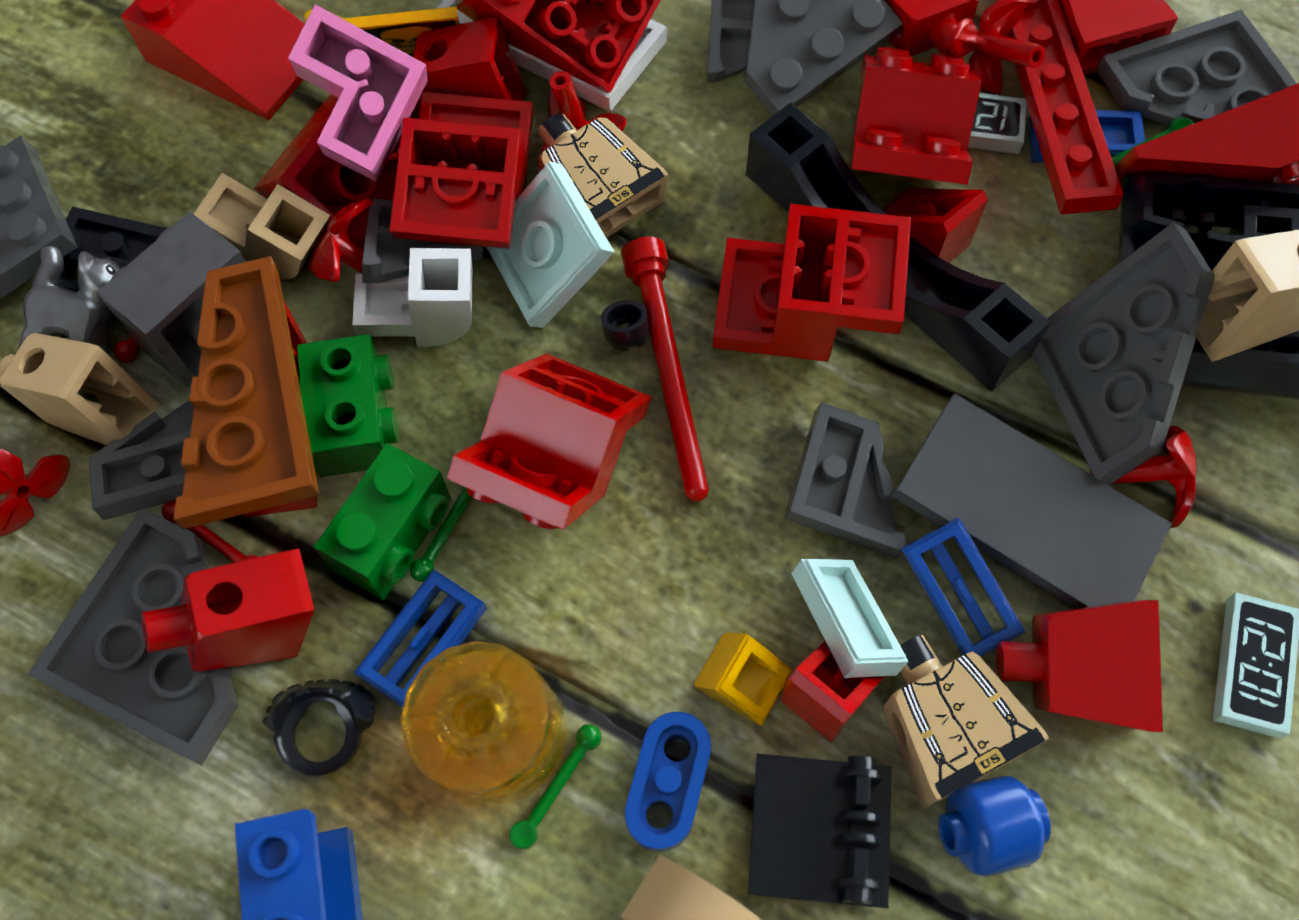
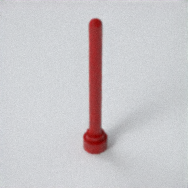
(646, 264)

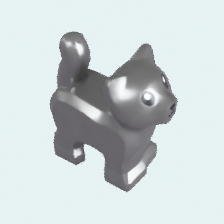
(69, 313)

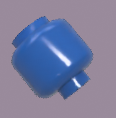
(995, 825)

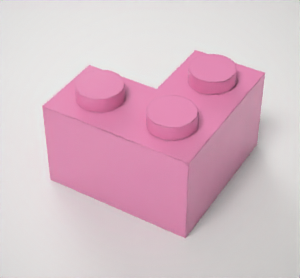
(373, 85)

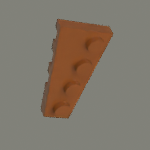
(248, 414)

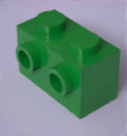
(346, 403)
(384, 521)

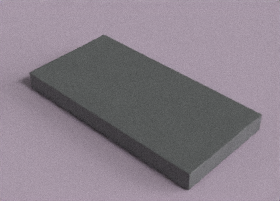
(1032, 508)

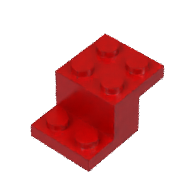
(915, 116)
(461, 170)
(826, 275)
(549, 441)

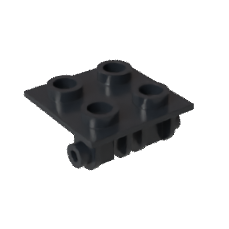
(821, 830)

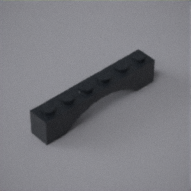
(968, 316)

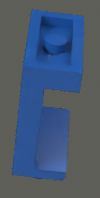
(295, 871)

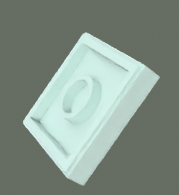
(552, 246)

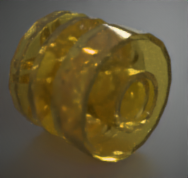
(451, 705)

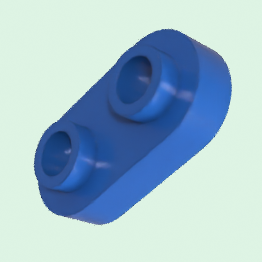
(668, 782)

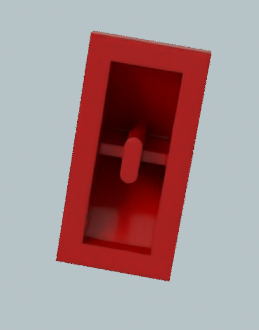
(941, 217)
(823, 694)

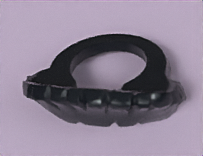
(352, 704)

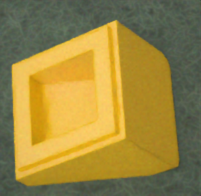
(743, 676)

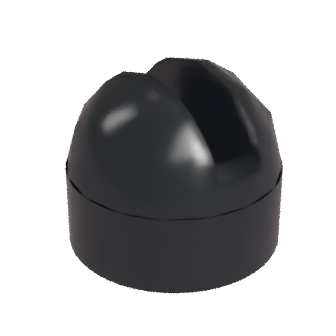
(625, 312)

